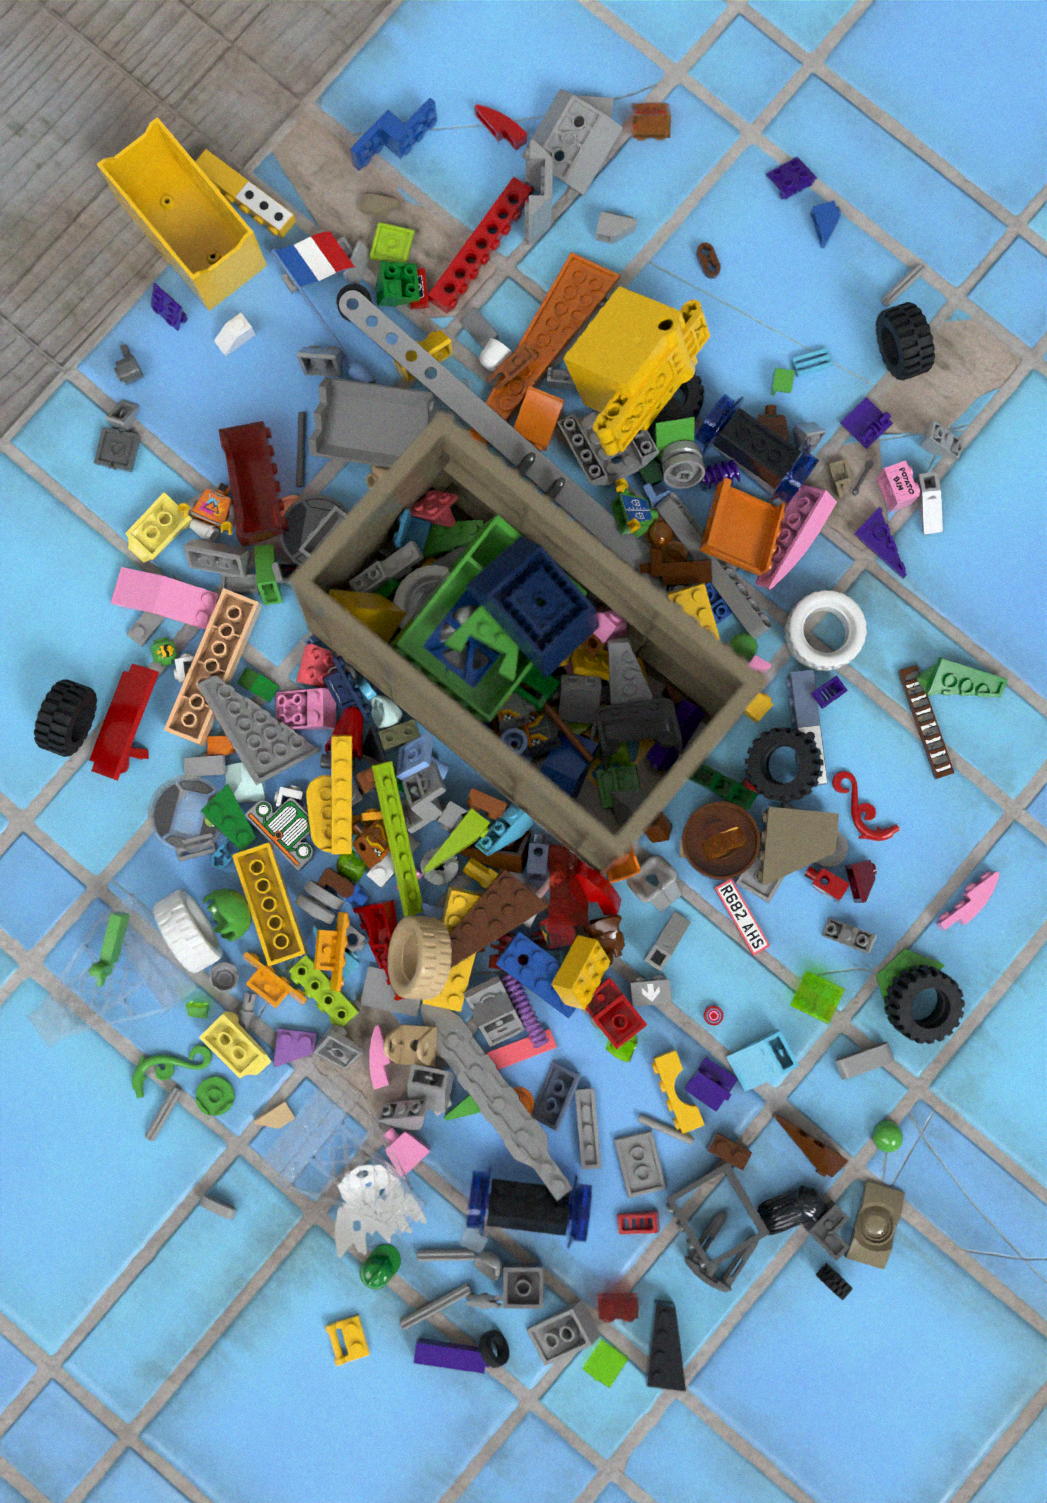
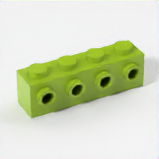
(317, 985)

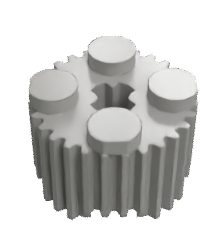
(440, 877)

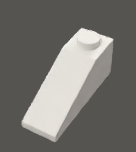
(384, 870)

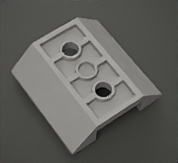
(583, 146)
(539, 177)
(591, 458)

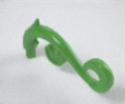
(169, 1062)

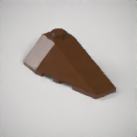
(820, 1155)

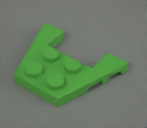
(488, 631)

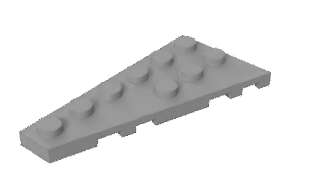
(625, 674)

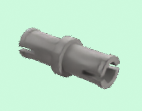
(246, 1011)
(484, 1301)

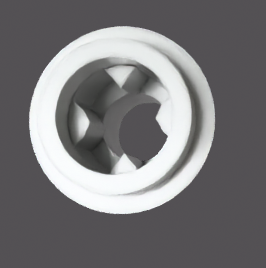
(204, 530)

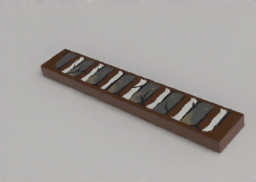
(926, 723)

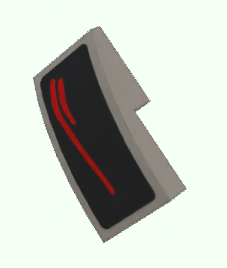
(283, 572)

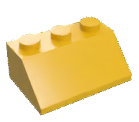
(436, 344)

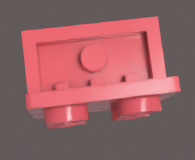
(435, 508)
(314, 665)

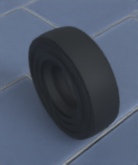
(486, 1348)

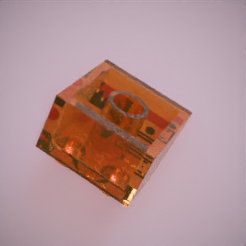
(650, 121)

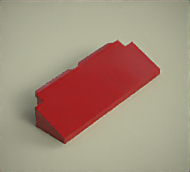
(122, 721)

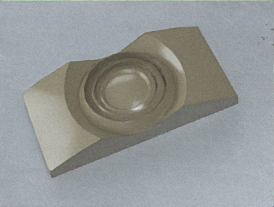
(875, 1225)

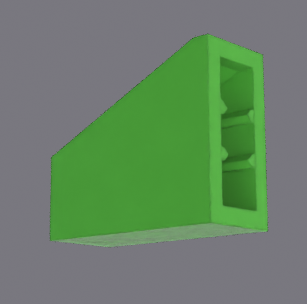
(265, 578)

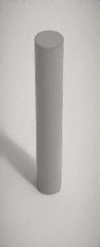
(665, 1129)

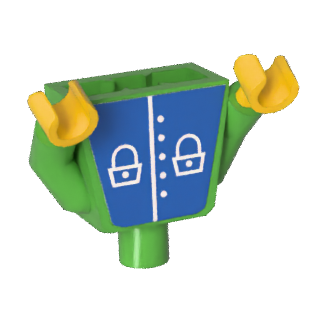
(631, 511)

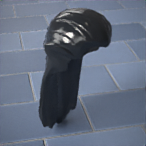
(792, 1209)

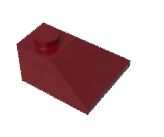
(861, 879)

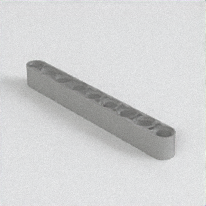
(723, 576)

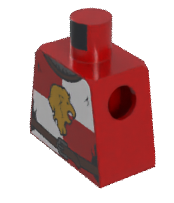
(833, 890)

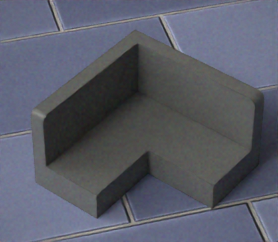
(825, 1230)

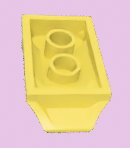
(156, 528)
(235, 1046)

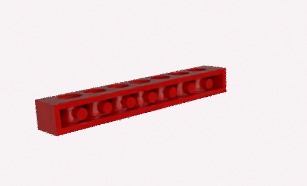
(514, 190)

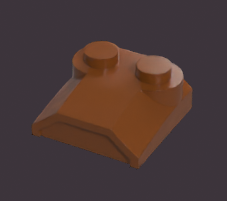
(484, 802)

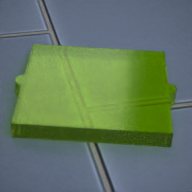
(605, 1363)

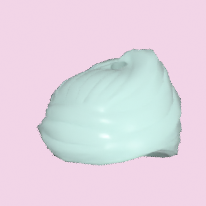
(385, 712)

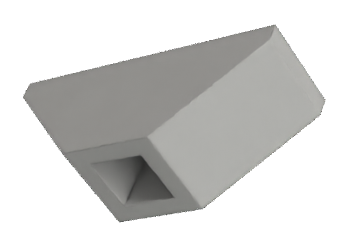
(941, 441)
(849, 936)
(404, 1114)

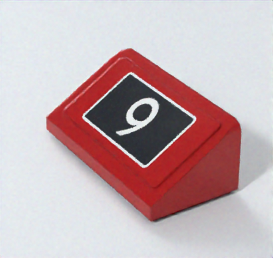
(423, 293)

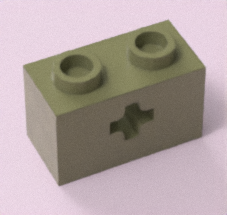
(399, 735)

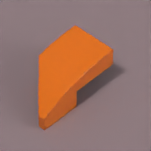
(219, 746)

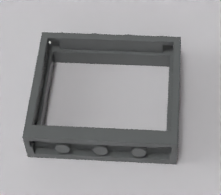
(749, 1207)

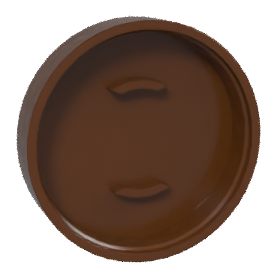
(710, 821)

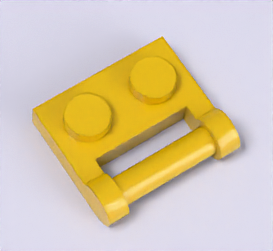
(353, 1336)

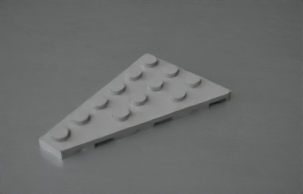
(258, 738)

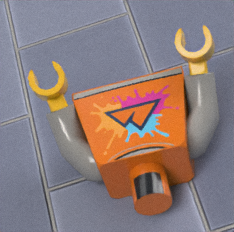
(212, 508)

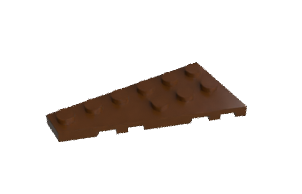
(495, 913)

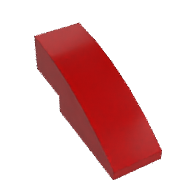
(501, 126)
(598, 889)

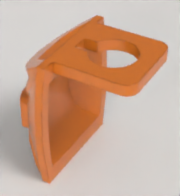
(624, 868)

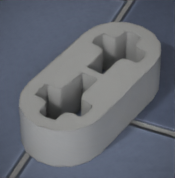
(218, 1206)

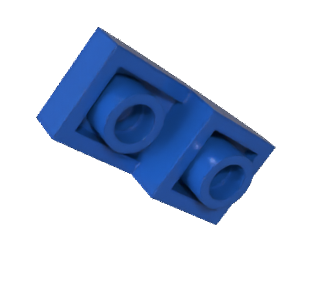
(718, 605)

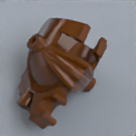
(608, 935)

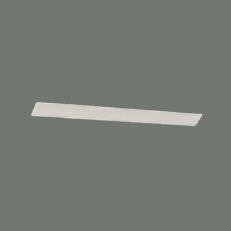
(534, 819)

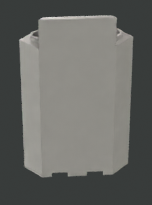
(368, 421)

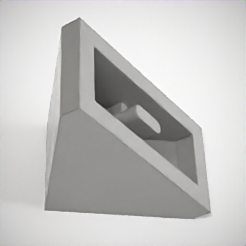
(123, 415)

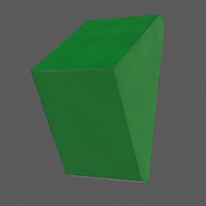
(258, 684)

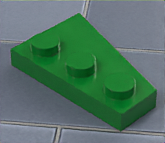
(229, 819)

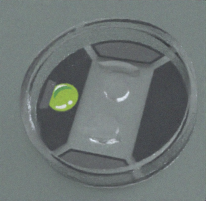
(177, 817)

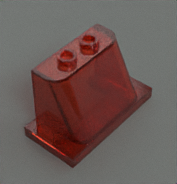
(567, 899)

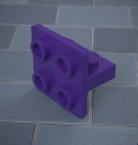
(711, 1084)

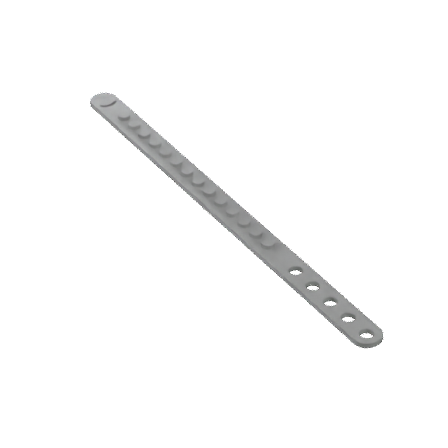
(500, 434)

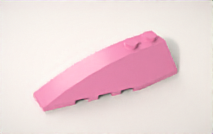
(799, 528)

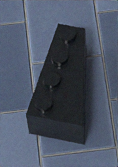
(664, 1356)

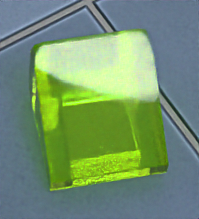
(197, 1010)

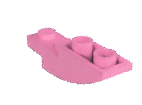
(975, 896)

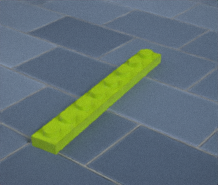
(398, 838)

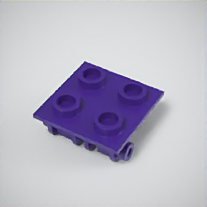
(791, 178)
(167, 307)
(866, 422)

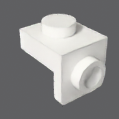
(181, 667)
(292, 792)

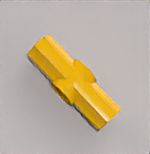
(480, 873)

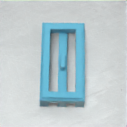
(827, 357)

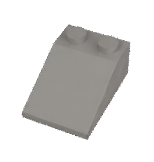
(321, 361)
(564, 1333)

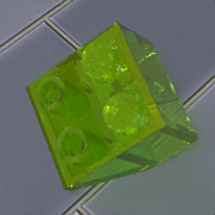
(817, 997)

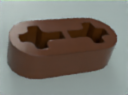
(712, 259)

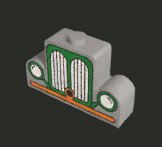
(285, 829)

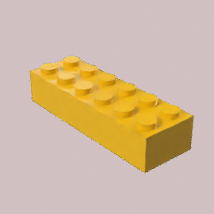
(270, 904)
(456, 905)

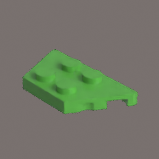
(900, 962)

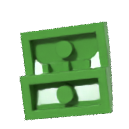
(617, 780)

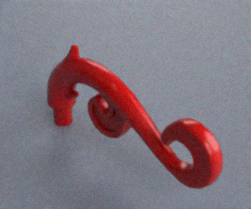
(867, 833)

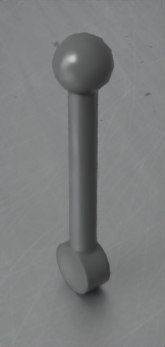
(868, 465)

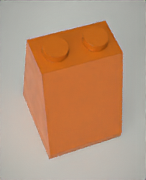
(539, 417)

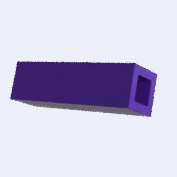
(688, 720)
(449, 1355)

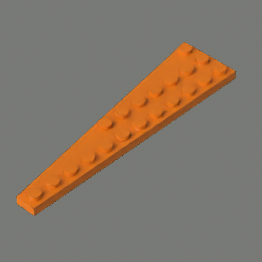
(563, 312)

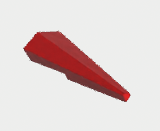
(379, 923)

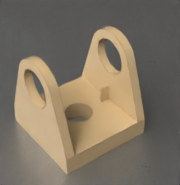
(402, 1045)

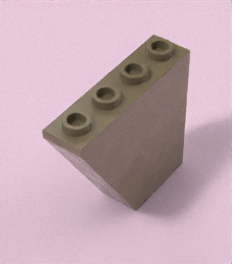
(794, 840)

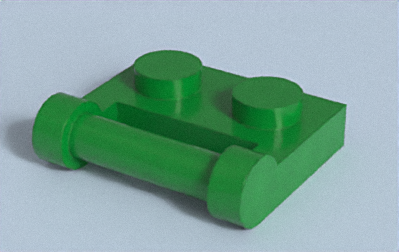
(540, 684)

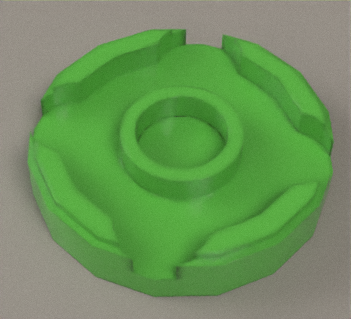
(215, 1096)

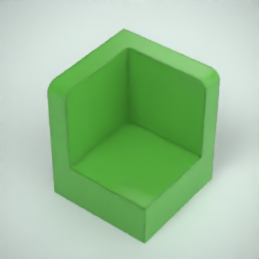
(782, 381)

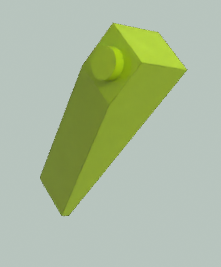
(466, 833)

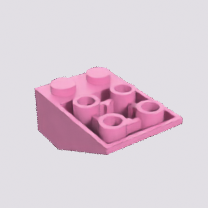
(306, 709)

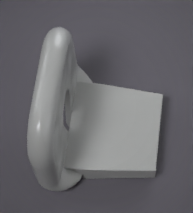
(662, 894)

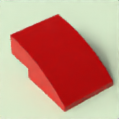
(614, 1013)

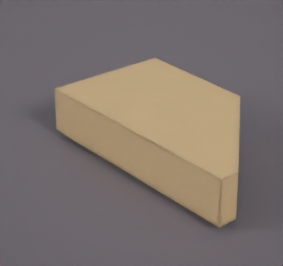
(277, 1117)

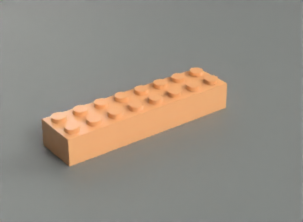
(216, 655)

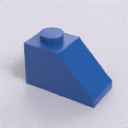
(825, 220)

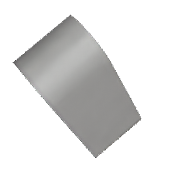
(864, 1060)

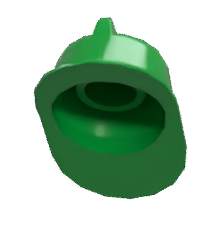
(380, 1267)

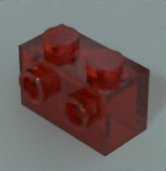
(617, 1306)

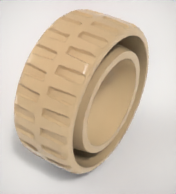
(419, 957)

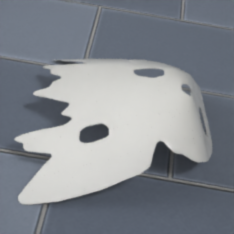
(344, 1229)

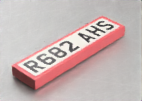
(742, 917)

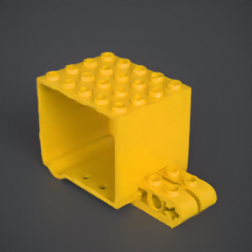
(634, 362)

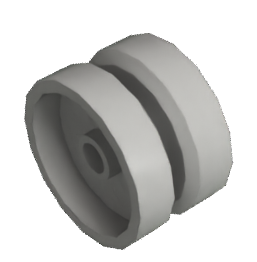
(682, 464)
(319, 902)

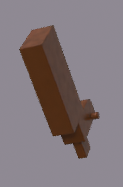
(678, 571)

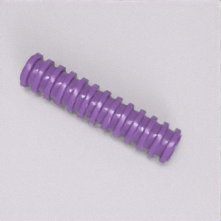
(525, 1010)

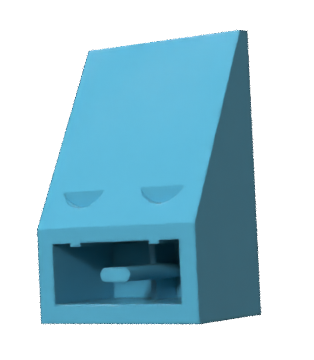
(762, 1060)

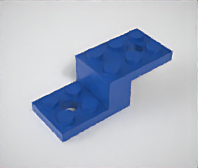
(394, 134)
(536, 973)

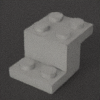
(422, 797)
(493, 1011)

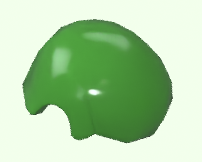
(744, 645)
(887, 1136)

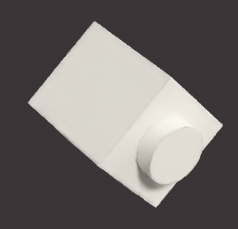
(234, 334)

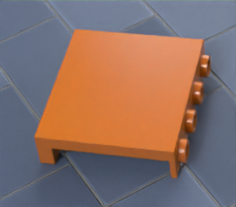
(742, 529)

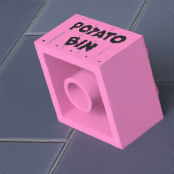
(898, 486)

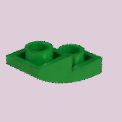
(389, 589)

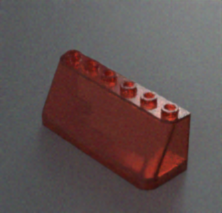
(253, 482)

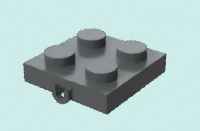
(117, 449)

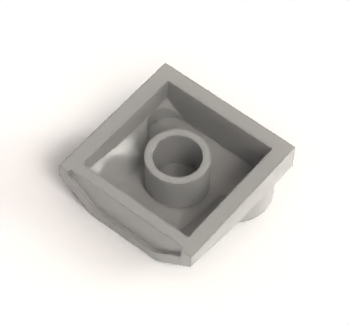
(337, 1047)

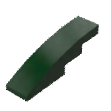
(723, 786)

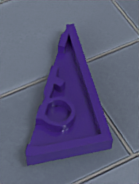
(877, 538)

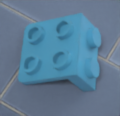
(412, 530)

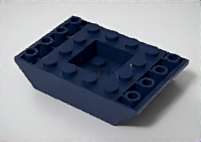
(509, 595)

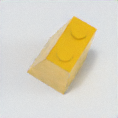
(371, 610)

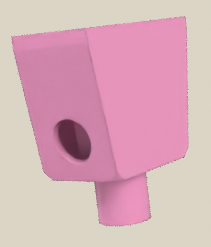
(407, 1148)

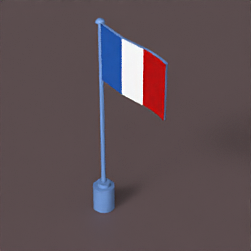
(314, 262)

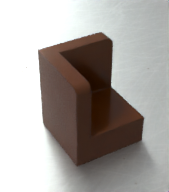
(659, 829)

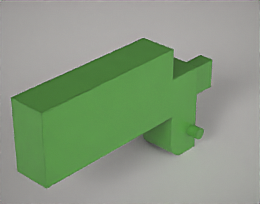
(111, 947)

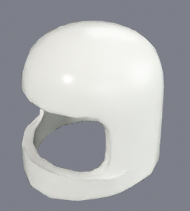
(494, 354)

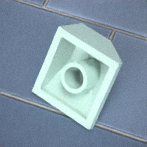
(243, 785)

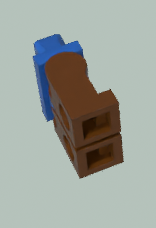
(344, 887)

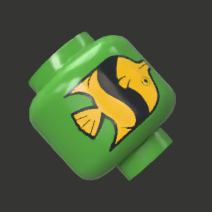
(163, 651)

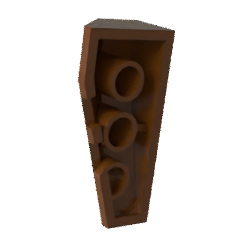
(511, 857)

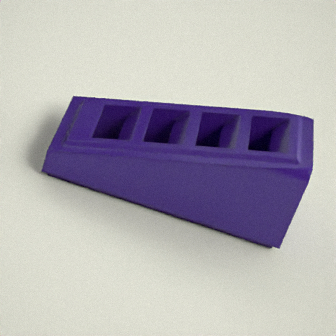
(837, 688)

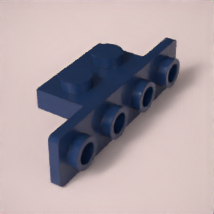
(342, 688)

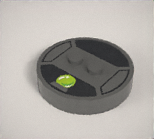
(302, 519)

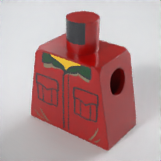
(554, 935)

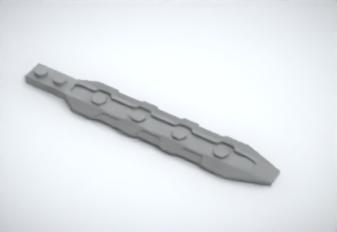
(494, 1096)

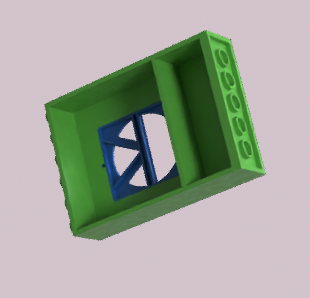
(418, 643)

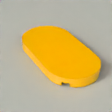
(319, 811)

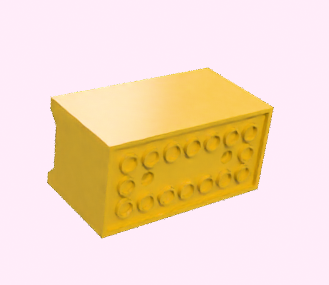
(192, 224)

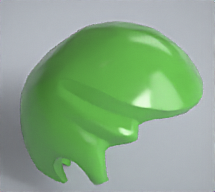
(230, 912)

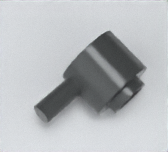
(128, 368)

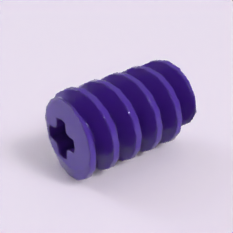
(718, 473)

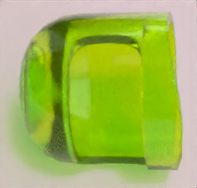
(621, 756)
(353, 870)
(625, 1052)

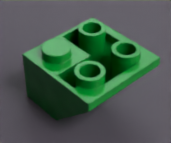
(397, 284)

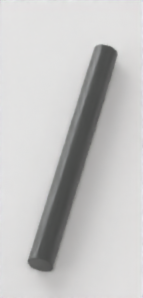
(300, 449)

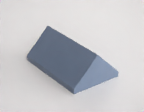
(555, 1096)

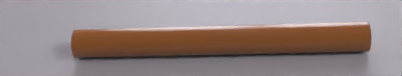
(568, 733)

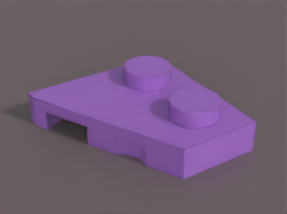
(293, 1045)

